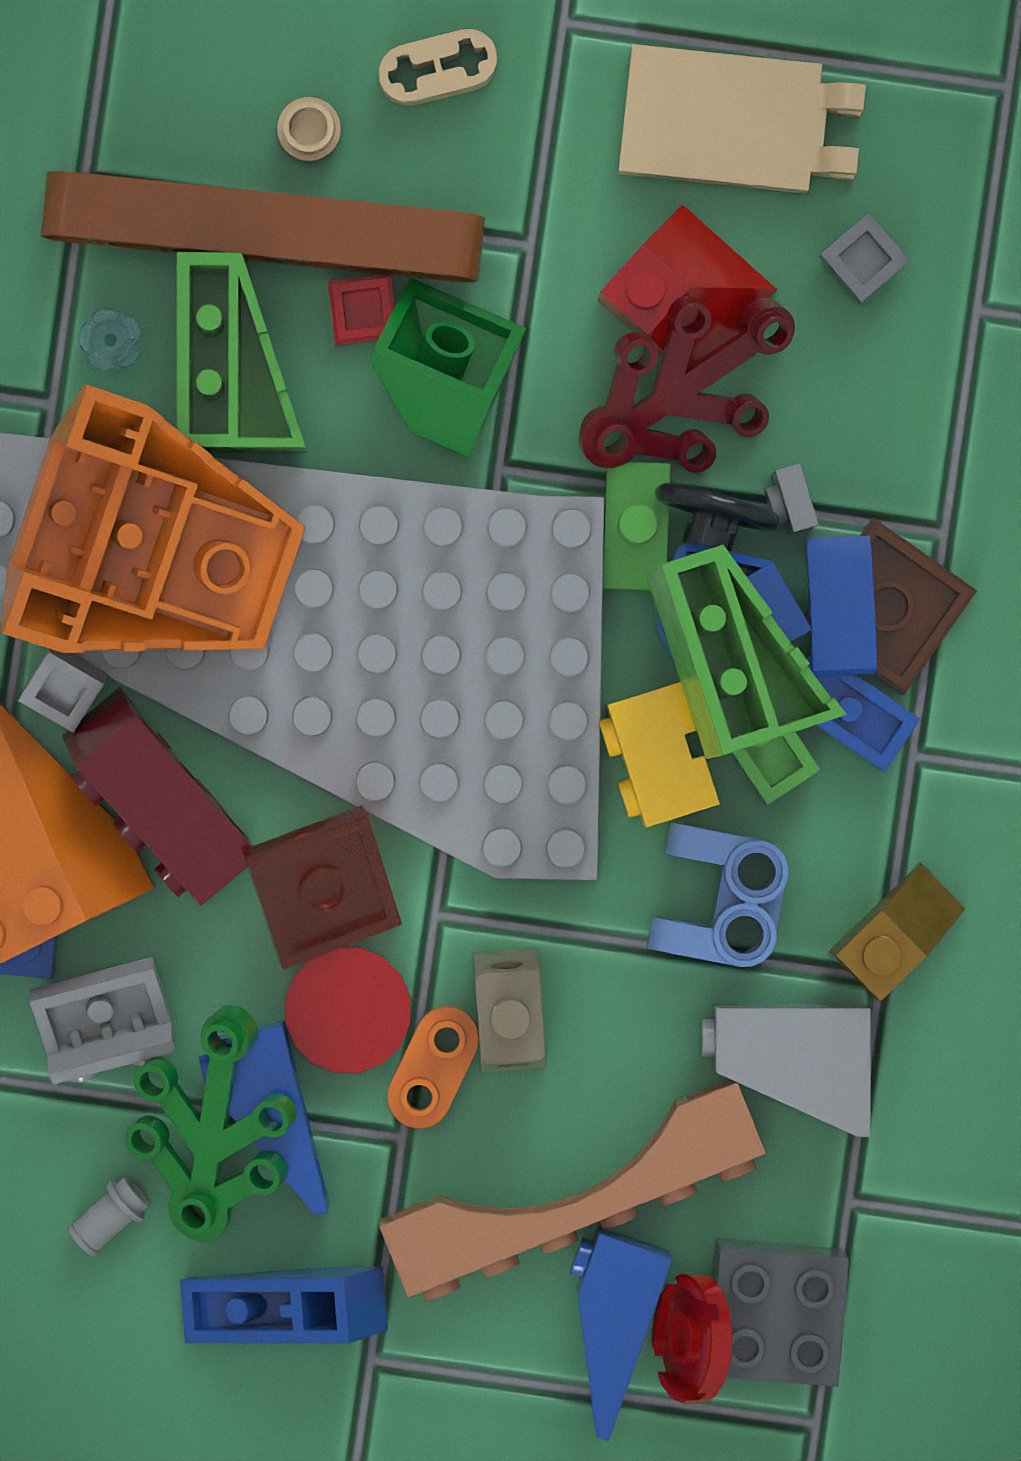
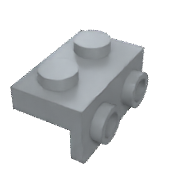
(103, 1021)

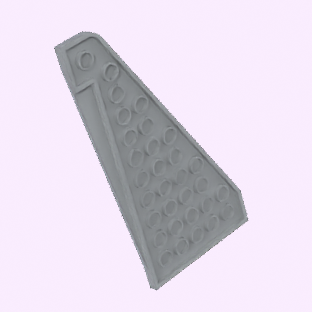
(417, 661)

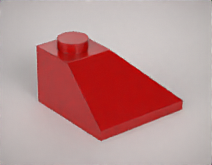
(679, 262)

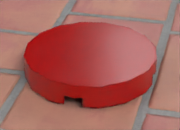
(347, 1010)
(693, 1337)

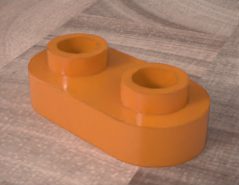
(432, 1067)

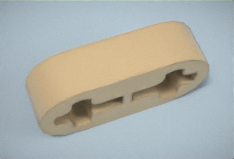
(434, 52)

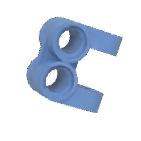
(732, 898)

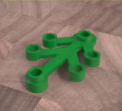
(208, 1134)

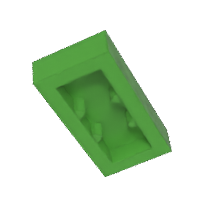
(634, 525)

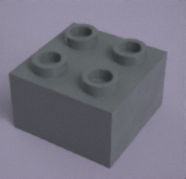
(783, 1309)

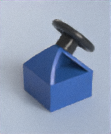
(716, 524)

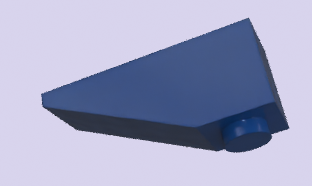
(269, 1070)
(616, 1304)
(285, 1306)

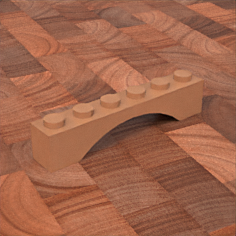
(449, 1238)

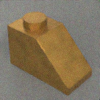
(898, 932)

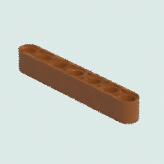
(263, 226)

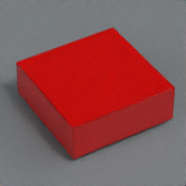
(360, 308)

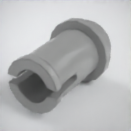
(109, 1215)

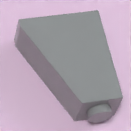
(799, 1056)

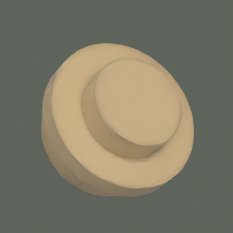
(309, 129)

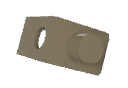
(509, 1010)

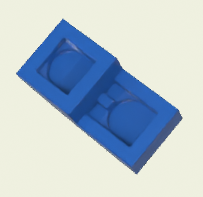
(841, 605)

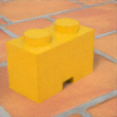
(656, 756)

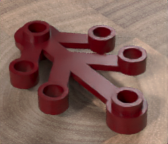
(679, 388)

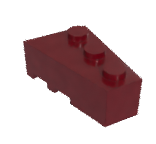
(156, 799)

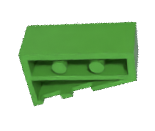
(225, 362)
(732, 655)

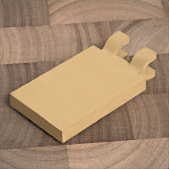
(733, 120)

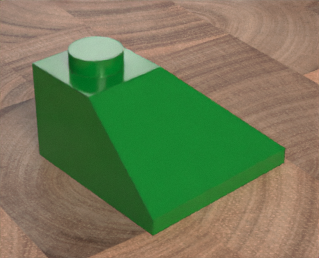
(444, 364)

